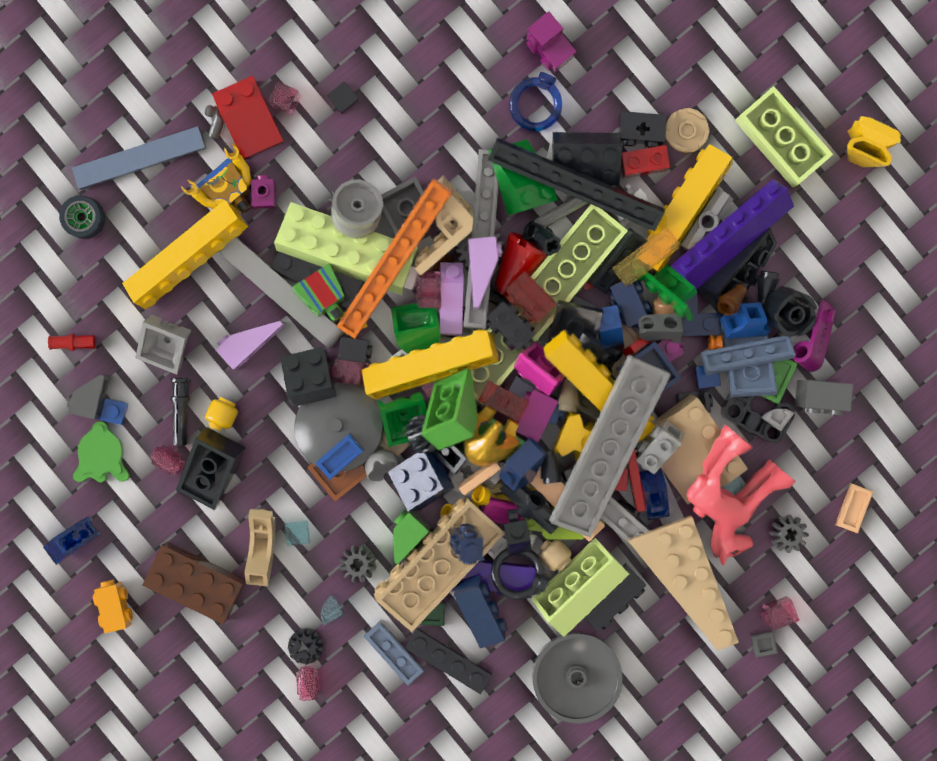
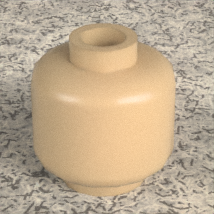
(555, 554)

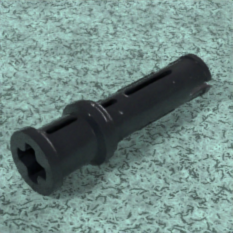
(180, 399)

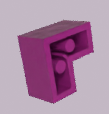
(548, 41)
(536, 414)

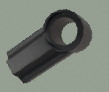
(542, 237)

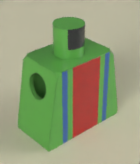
(321, 293)

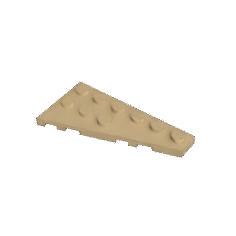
(683, 567)

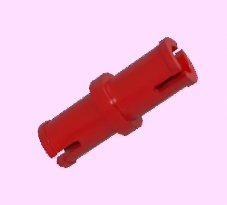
(72, 342)

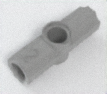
(714, 211)

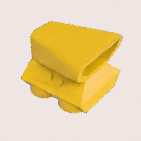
(871, 143)
(572, 435)

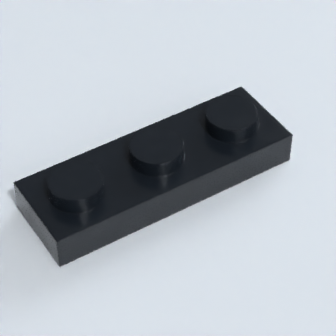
(604, 275)

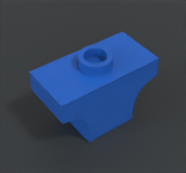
(747, 322)

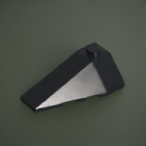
(739, 270)

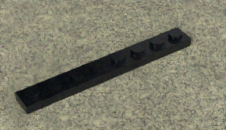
(576, 184)

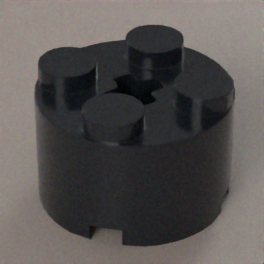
(790, 311)

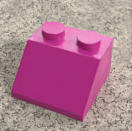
(538, 369)

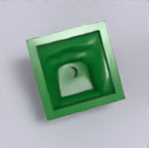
(415, 327)
(397, 415)

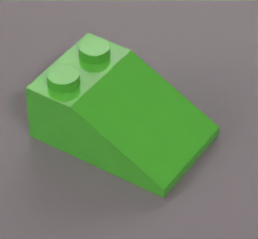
(451, 411)

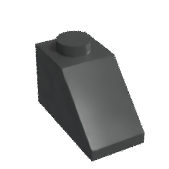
(89, 398)

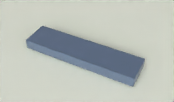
(747, 355)

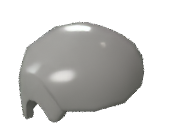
(379, 464)

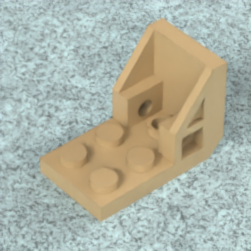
(452, 233)

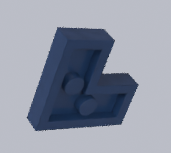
(703, 323)

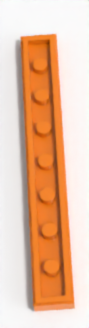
(395, 258)

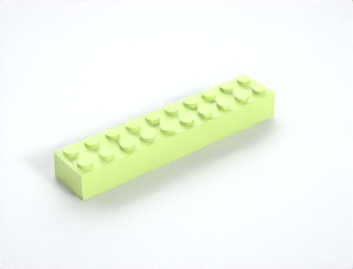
(561, 278)

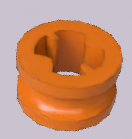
(715, 342)

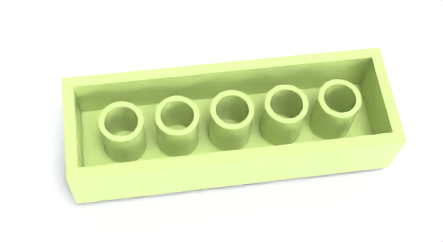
(315, 240)

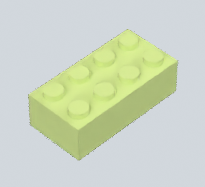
(783, 137)
(579, 587)

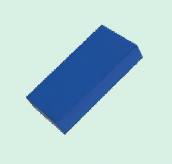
(339, 456)

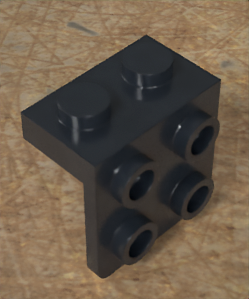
(604, 354)

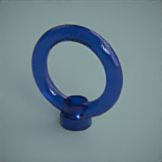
(544, 82)

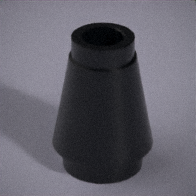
(767, 284)
(550, 469)

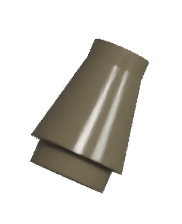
(568, 398)

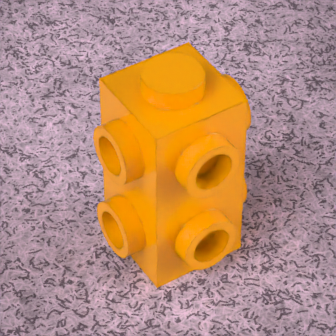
(112, 606)

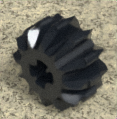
(414, 431)

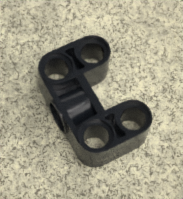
(750, 420)

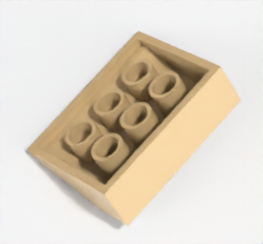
(697, 443)

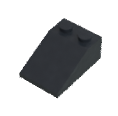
(210, 467)

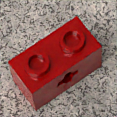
(644, 162)

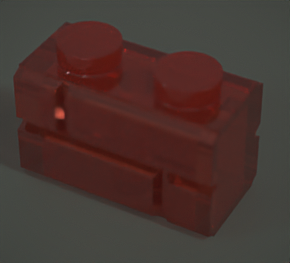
(530, 298)

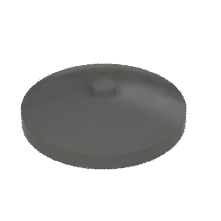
(328, 421)
(577, 677)

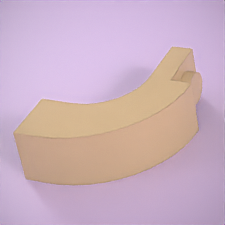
(261, 547)

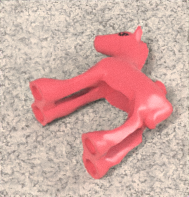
(722, 506)

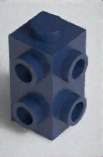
(630, 303)
(467, 544)

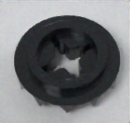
(305, 636)

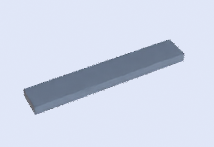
(138, 158)

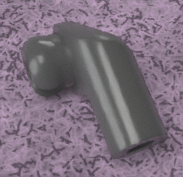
(217, 121)

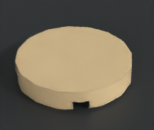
(686, 130)

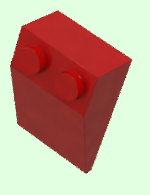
(248, 117)

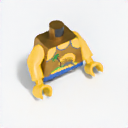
(227, 182)

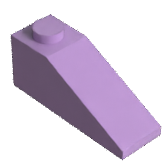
(483, 261)
(451, 299)
(243, 345)

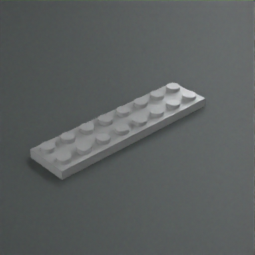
(609, 446)

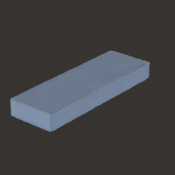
(394, 653)

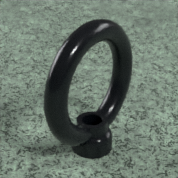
(540, 581)

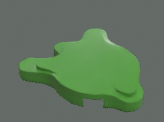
(100, 454)

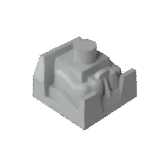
(162, 344)

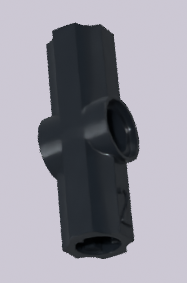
(531, 506)

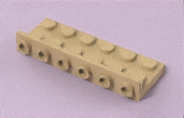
(433, 567)

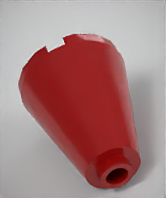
(517, 258)

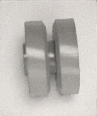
(356, 208)

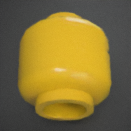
(221, 414)

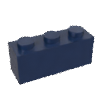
(480, 611)

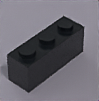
(616, 600)

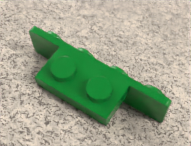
(671, 289)

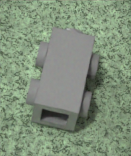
(659, 447)

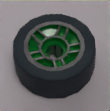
(72, 222)

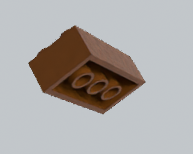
(194, 582)

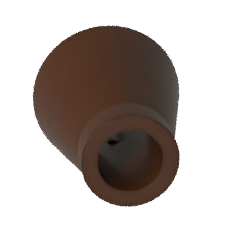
(731, 301)

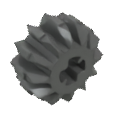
(781, 532)
(365, 567)

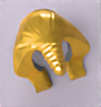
(483, 448)

